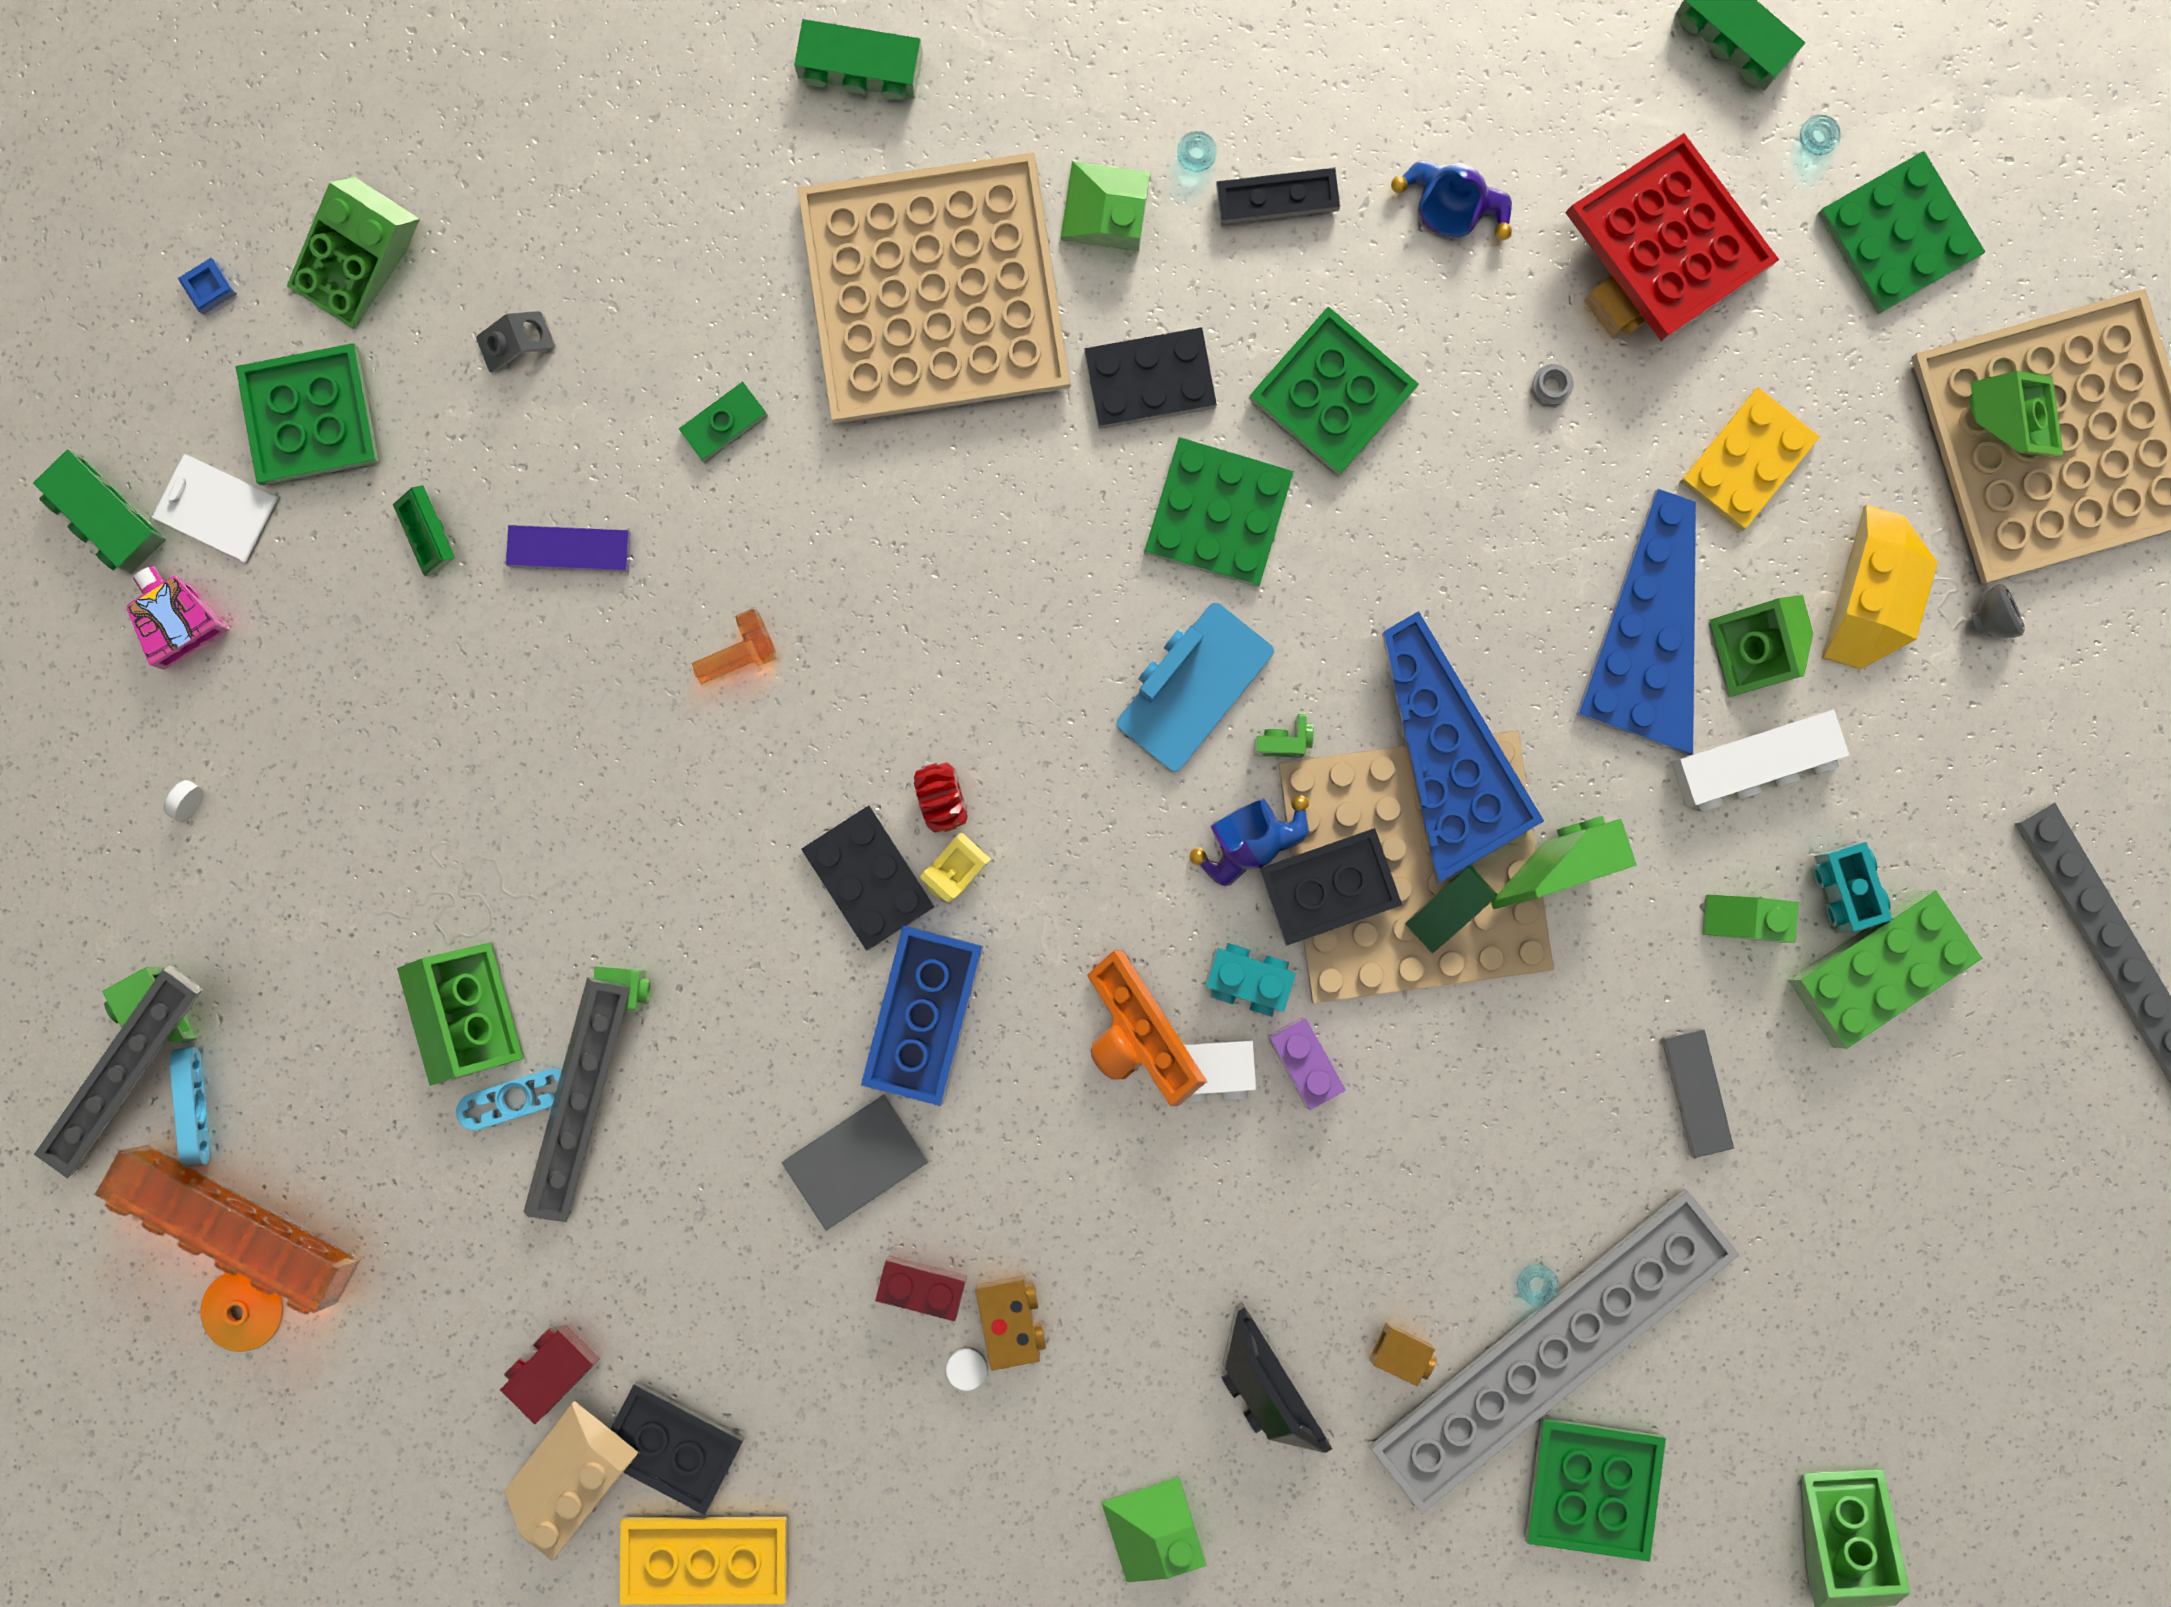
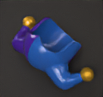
(1456, 198)
(1252, 839)

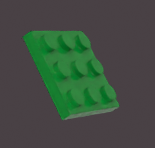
(1901, 232)
(1333, 391)
(307, 414)
(1218, 512)
(1595, 1489)

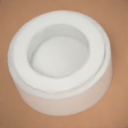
(183, 800)
(966, 1369)

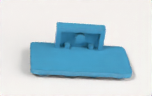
(1193, 686)

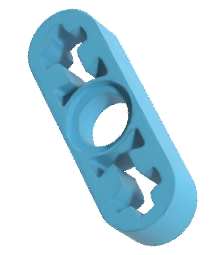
(484, 1097)
(190, 1107)

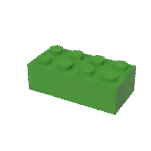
(1885, 969)

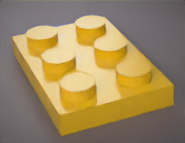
(1750, 459)

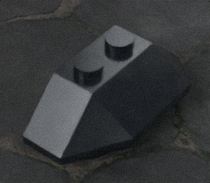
(1267, 1388)

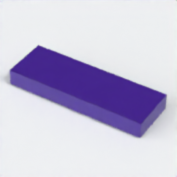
(568, 548)

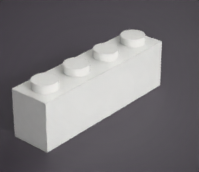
(1761, 759)

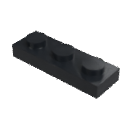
(1277, 196)

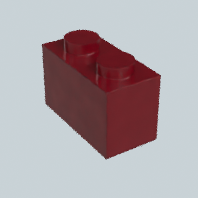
(921, 1288)
(549, 1373)

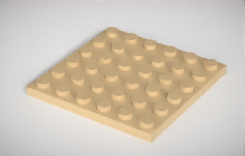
(933, 288)
(2113, 431)
(1380, 951)

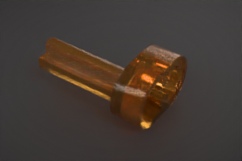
(755, 648)

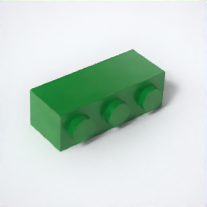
(1743, 35)
(858, 59)
(97, 512)

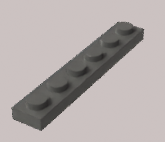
(118, 1071)
(576, 1100)

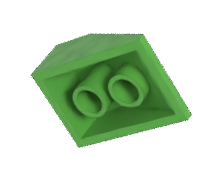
(1575, 857)
(1852, 1540)

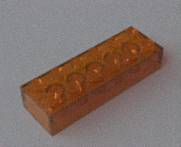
(227, 1228)

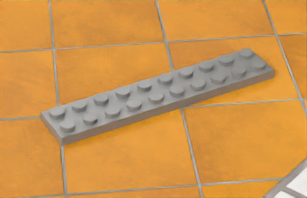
(1553, 1351)

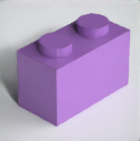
(1306, 1063)

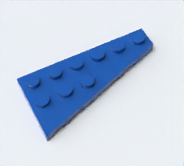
(1647, 652)
(1459, 771)

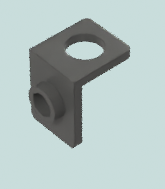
(507, 339)

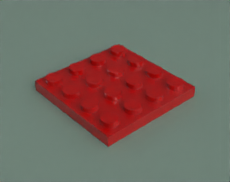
(1672, 236)

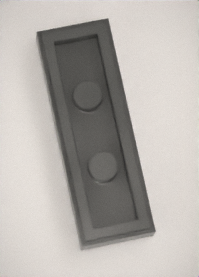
(1698, 1093)

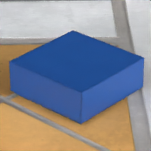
(207, 285)

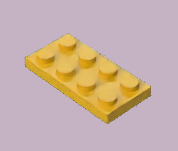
(703, 1560)

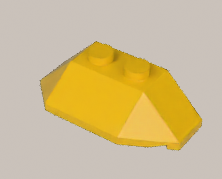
(1881, 591)

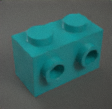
(1852, 887)
(1261, 983)

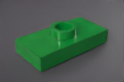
(723, 422)
(423, 530)

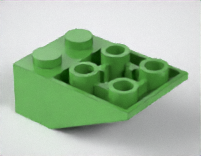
(351, 249)

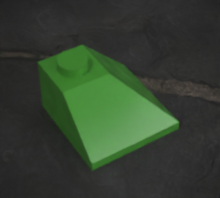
(1105, 206)
(2019, 411)
(1763, 644)
(1154, 1532)

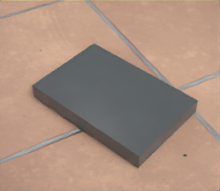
(855, 1162)

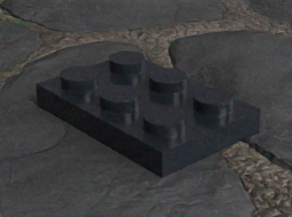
(1150, 378)
(868, 878)
(1330, 886)
(676, 1447)

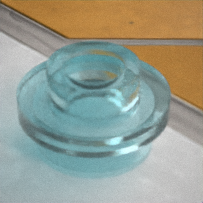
(1828, 127)
(1200, 140)
(1546, 1293)

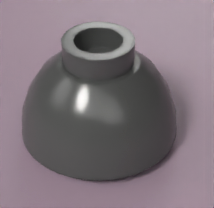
(1998, 614)

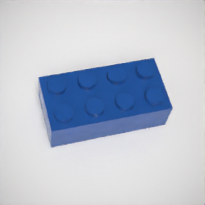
(922, 1016)

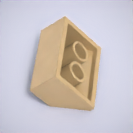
(566, 1479)

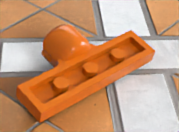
(1140, 1033)

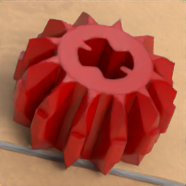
(940, 797)

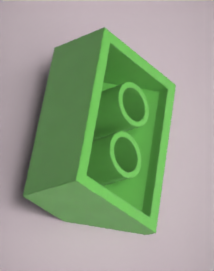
(459, 1013)

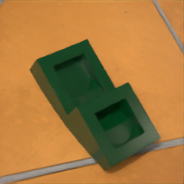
(1451, 909)

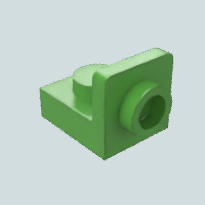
(1278, 744)
(635, 979)

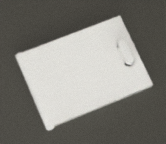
(215, 508)

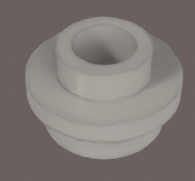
(1555, 372)

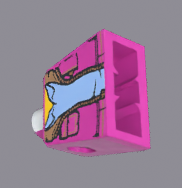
(171, 618)

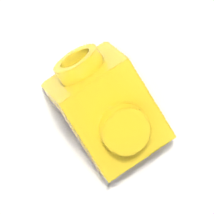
(954, 868)

